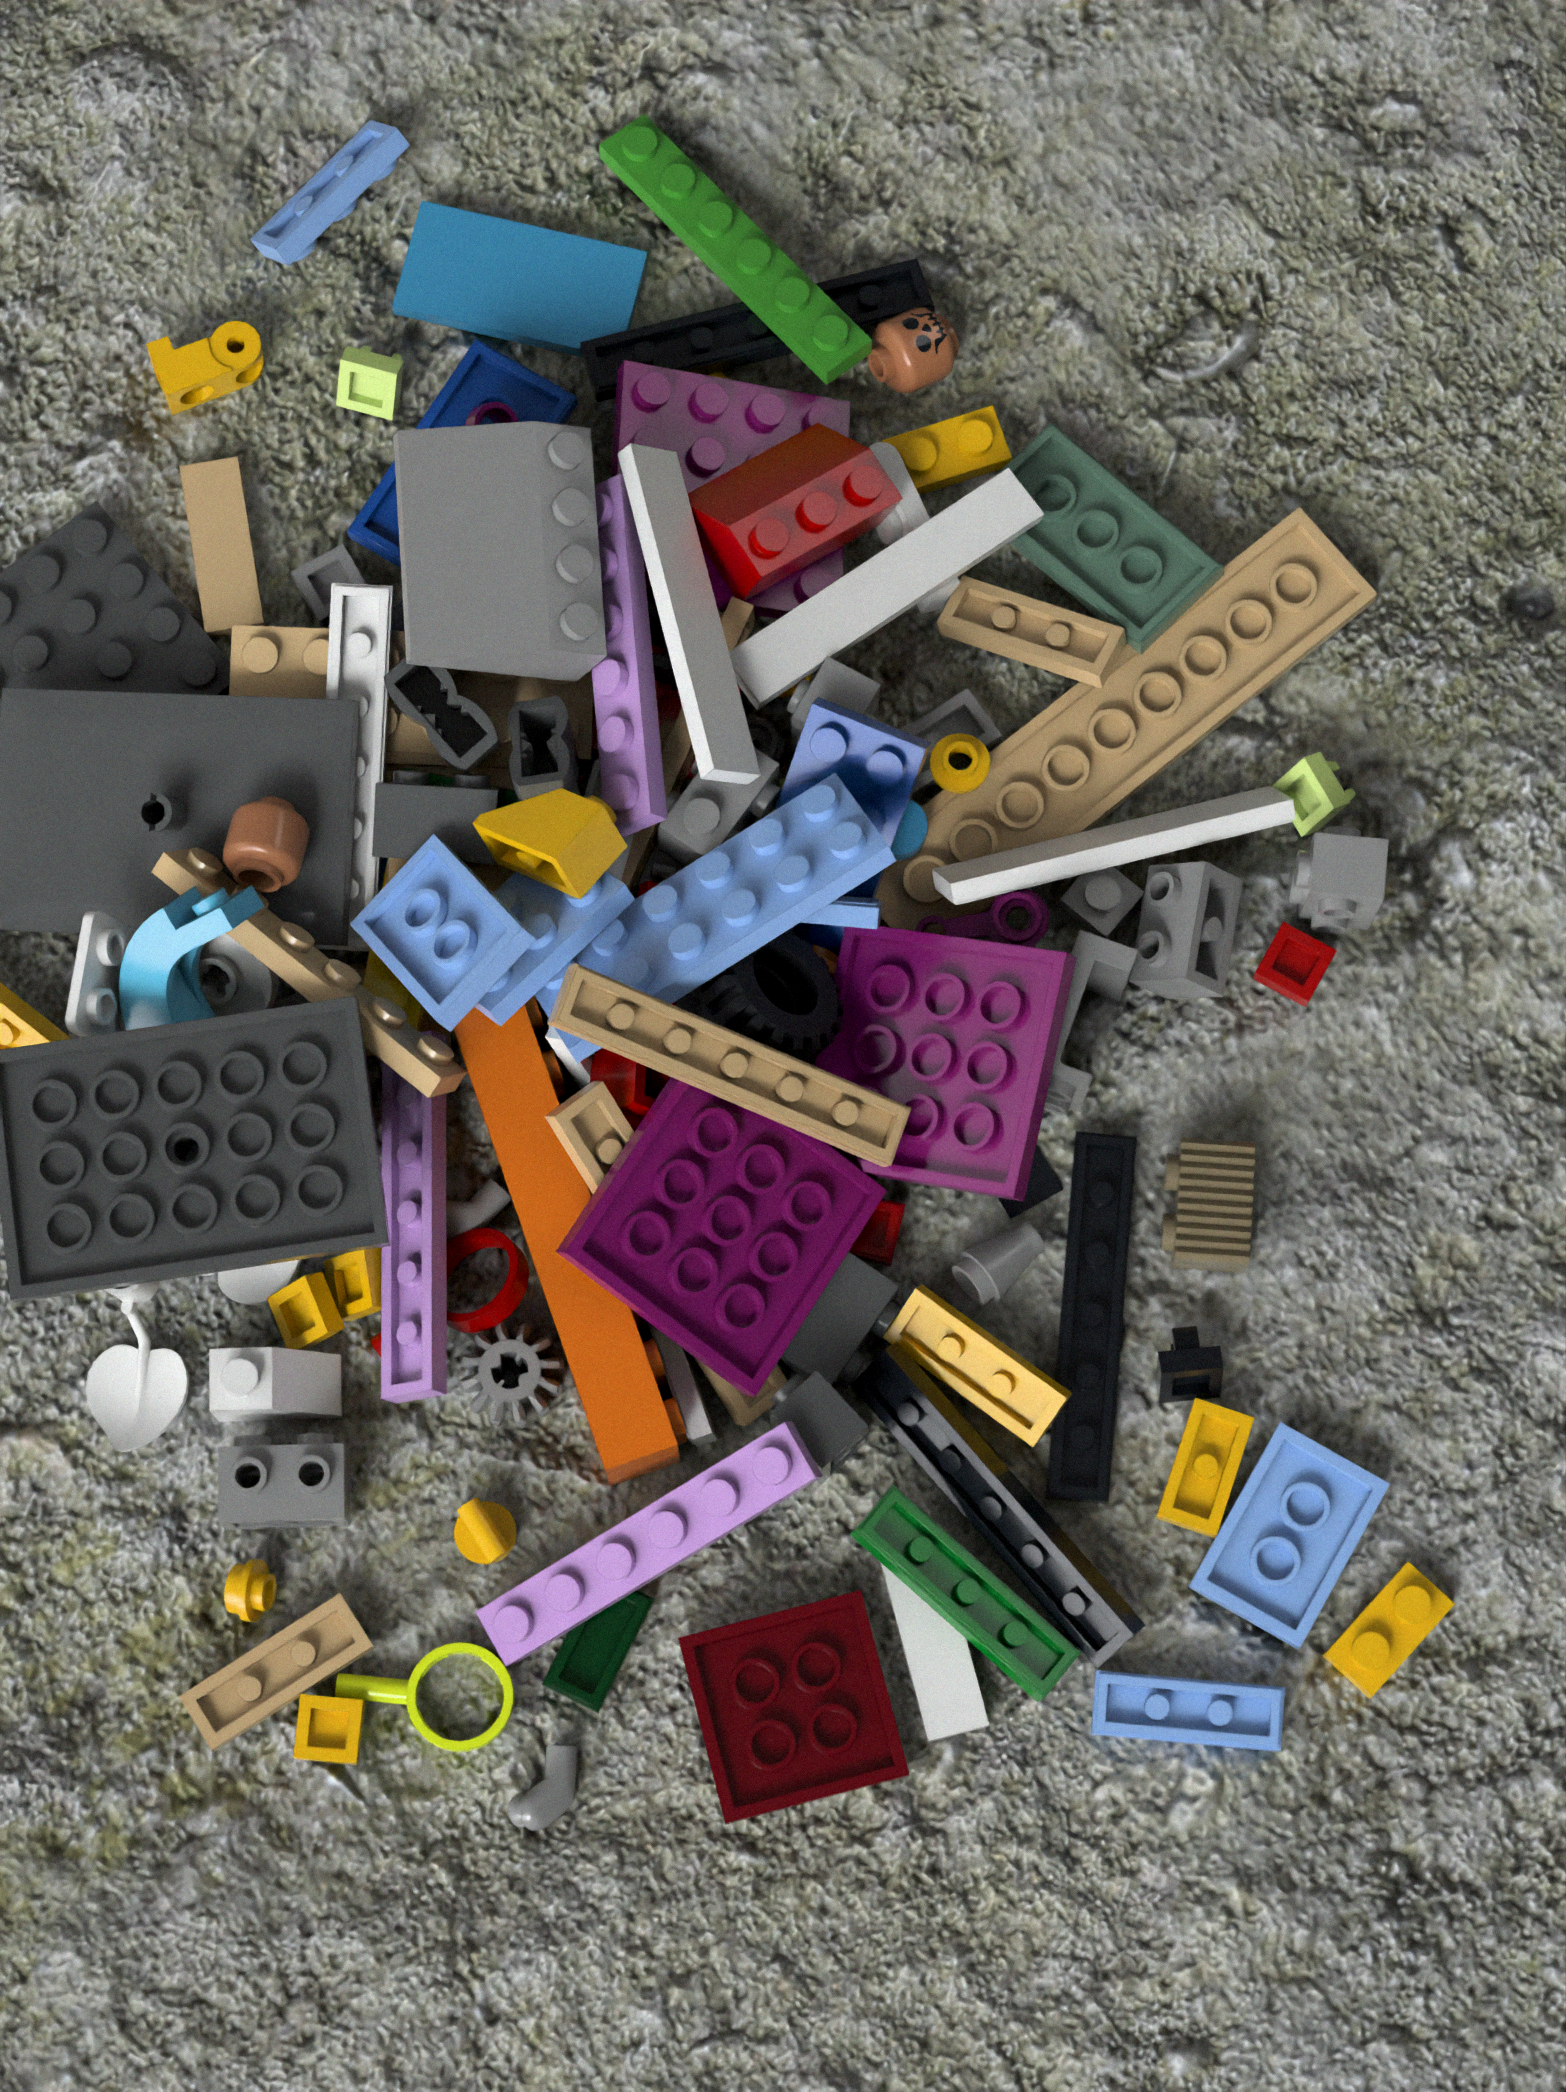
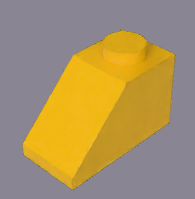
(554, 839)

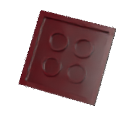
(793, 1707)

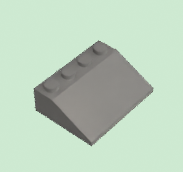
(500, 549)

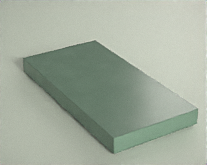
(1108, 541)

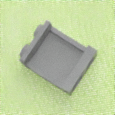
(1099, 968)

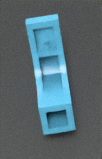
(162, 959)

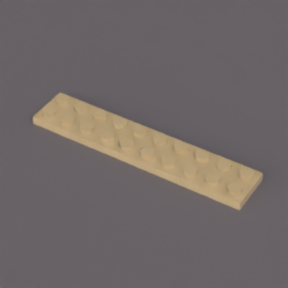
(1110, 742)

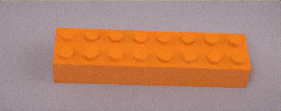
(597, 1331)

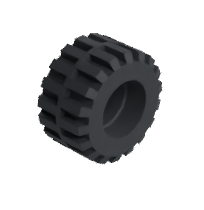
(775, 998)

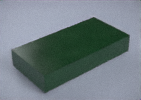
(597, 1651)

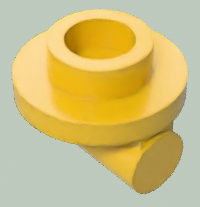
(484, 1531)

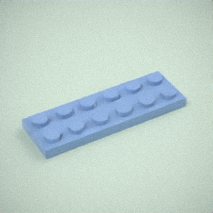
(734, 899)

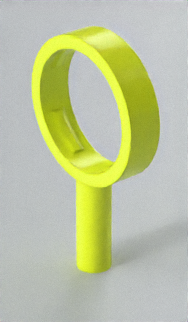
(406, 1693)

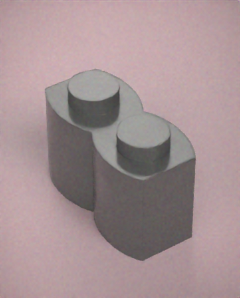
(453, 723)
(543, 748)

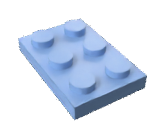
(561, 930)
(442, 932)
(1289, 1535)

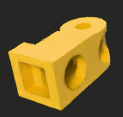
(208, 366)

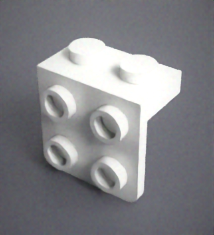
(94, 988)

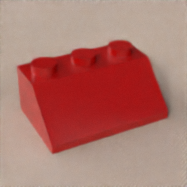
(790, 507)

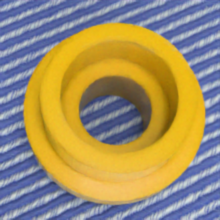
(959, 780)
(250, 1590)

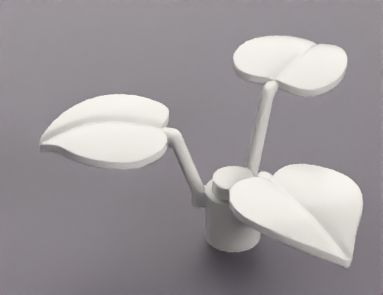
(141, 1390)

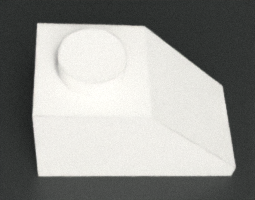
(274, 1384)

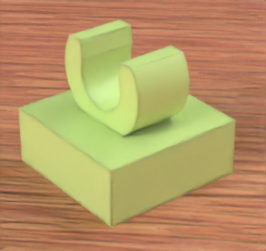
(370, 382)
(1314, 792)

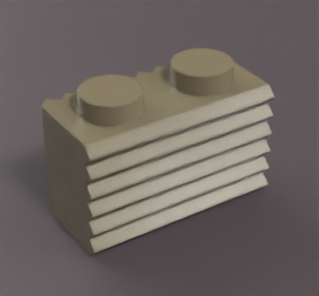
(1210, 1205)

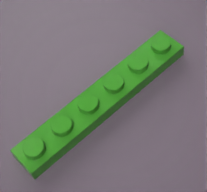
(735, 249)

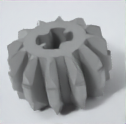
(492, 1366)

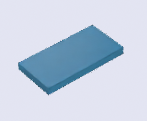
(517, 280)

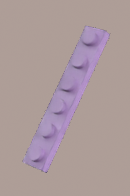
(625, 678)
(417, 1259)
(649, 1543)

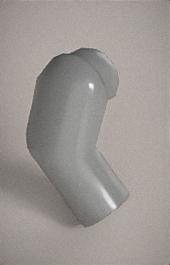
(477, 1212)
(552, 1795)

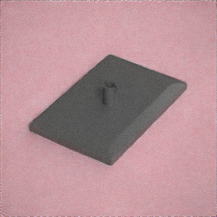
(99, 767)
(103, 1134)

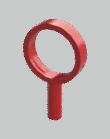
(508, 1297)

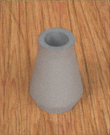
(995, 1264)

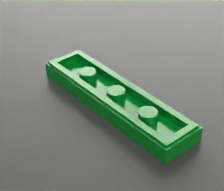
(965, 1593)

